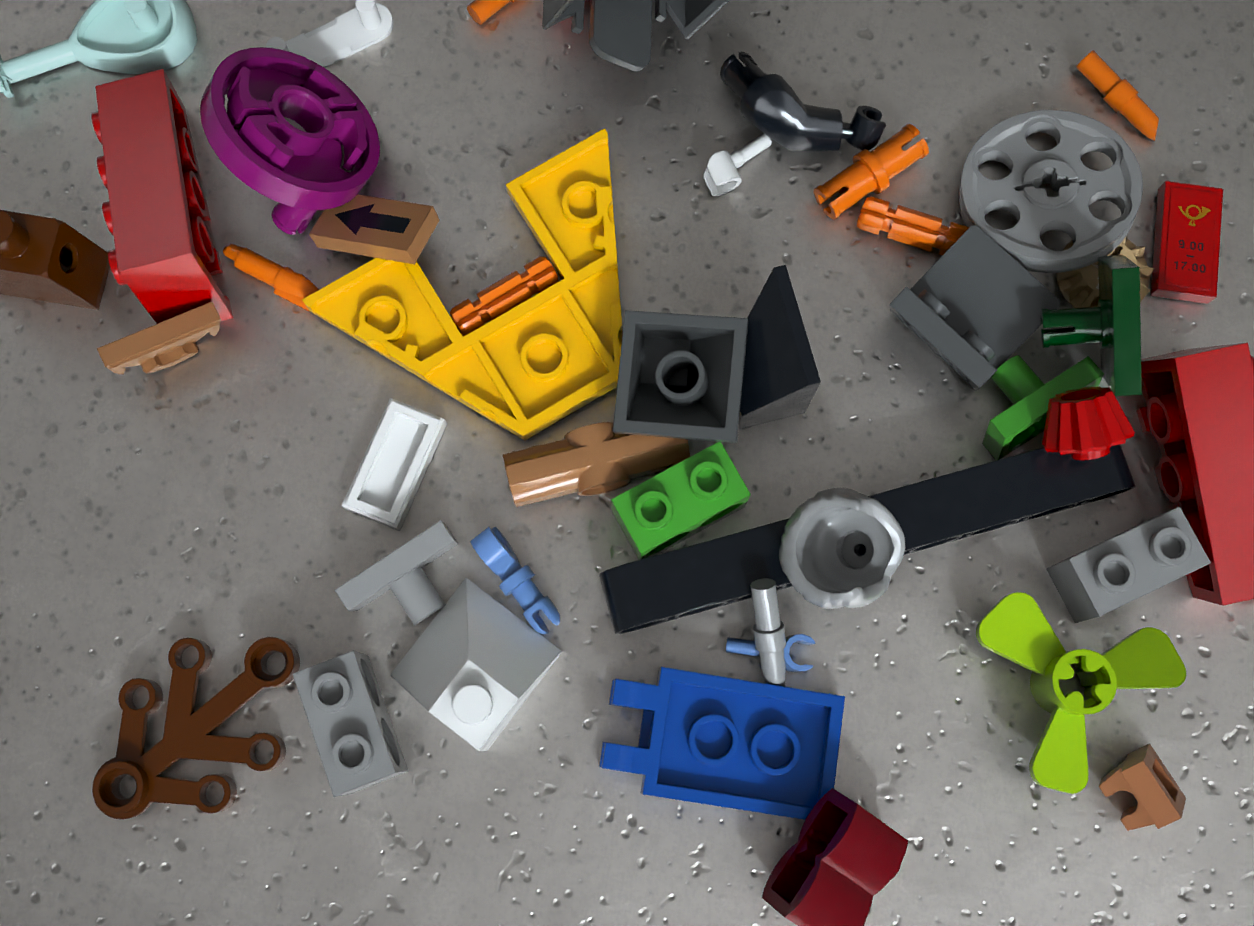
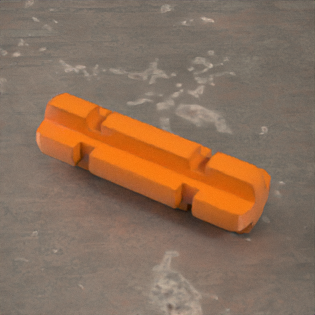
(908, 225)
(504, 295)

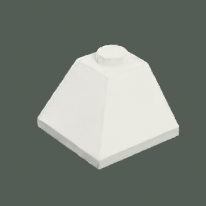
(475, 665)

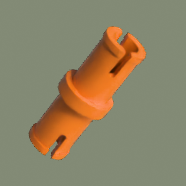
(871, 171)

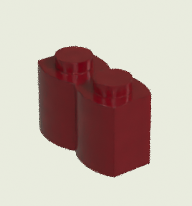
(835, 865)

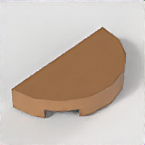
(162, 343)

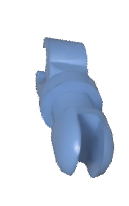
(502, 560)

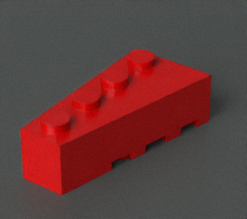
(155, 198)
(1205, 432)

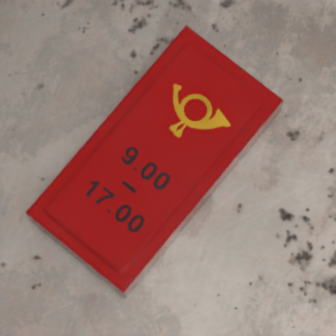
(1187, 242)

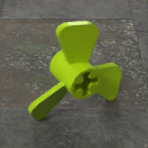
(1023, 635)

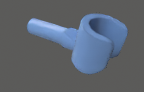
(747, 647)

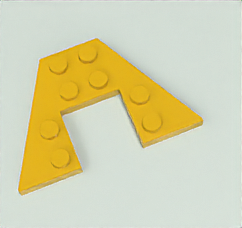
(536, 357)

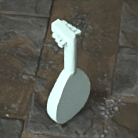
(114, 38)

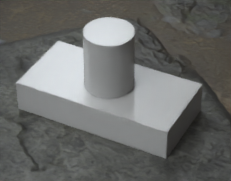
(403, 575)

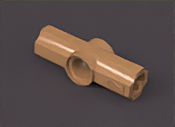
(588, 462)

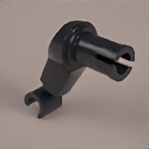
(782, 116)

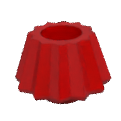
(1085, 423)

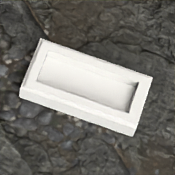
(394, 464)

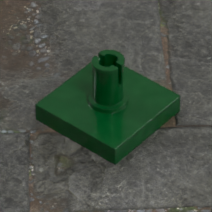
(1111, 324)

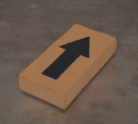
(376, 228)

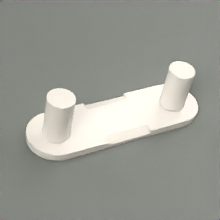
(341, 37)

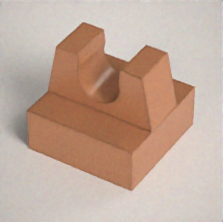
(1152, 785)

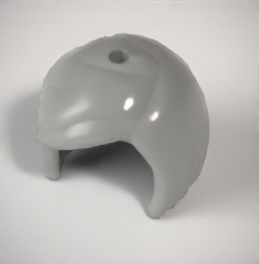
(838, 521)

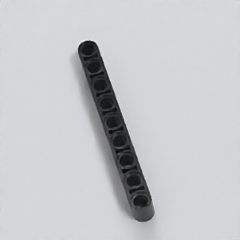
(927, 511)

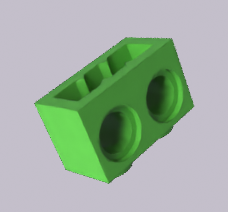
(680, 501)

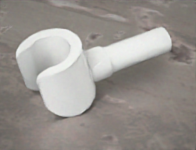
(721, 170)

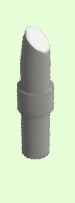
(769, 631)

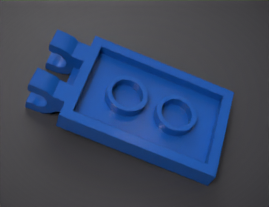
(730, 742)

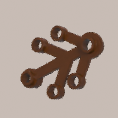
(188, 732)

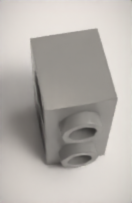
(1128, 566)
(350, 723)

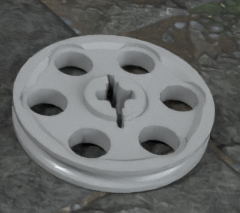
(1068, 176)

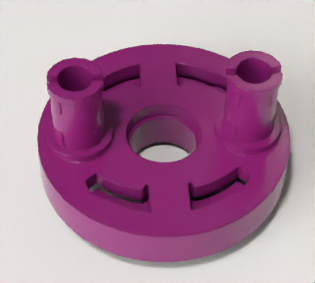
(271, 154)

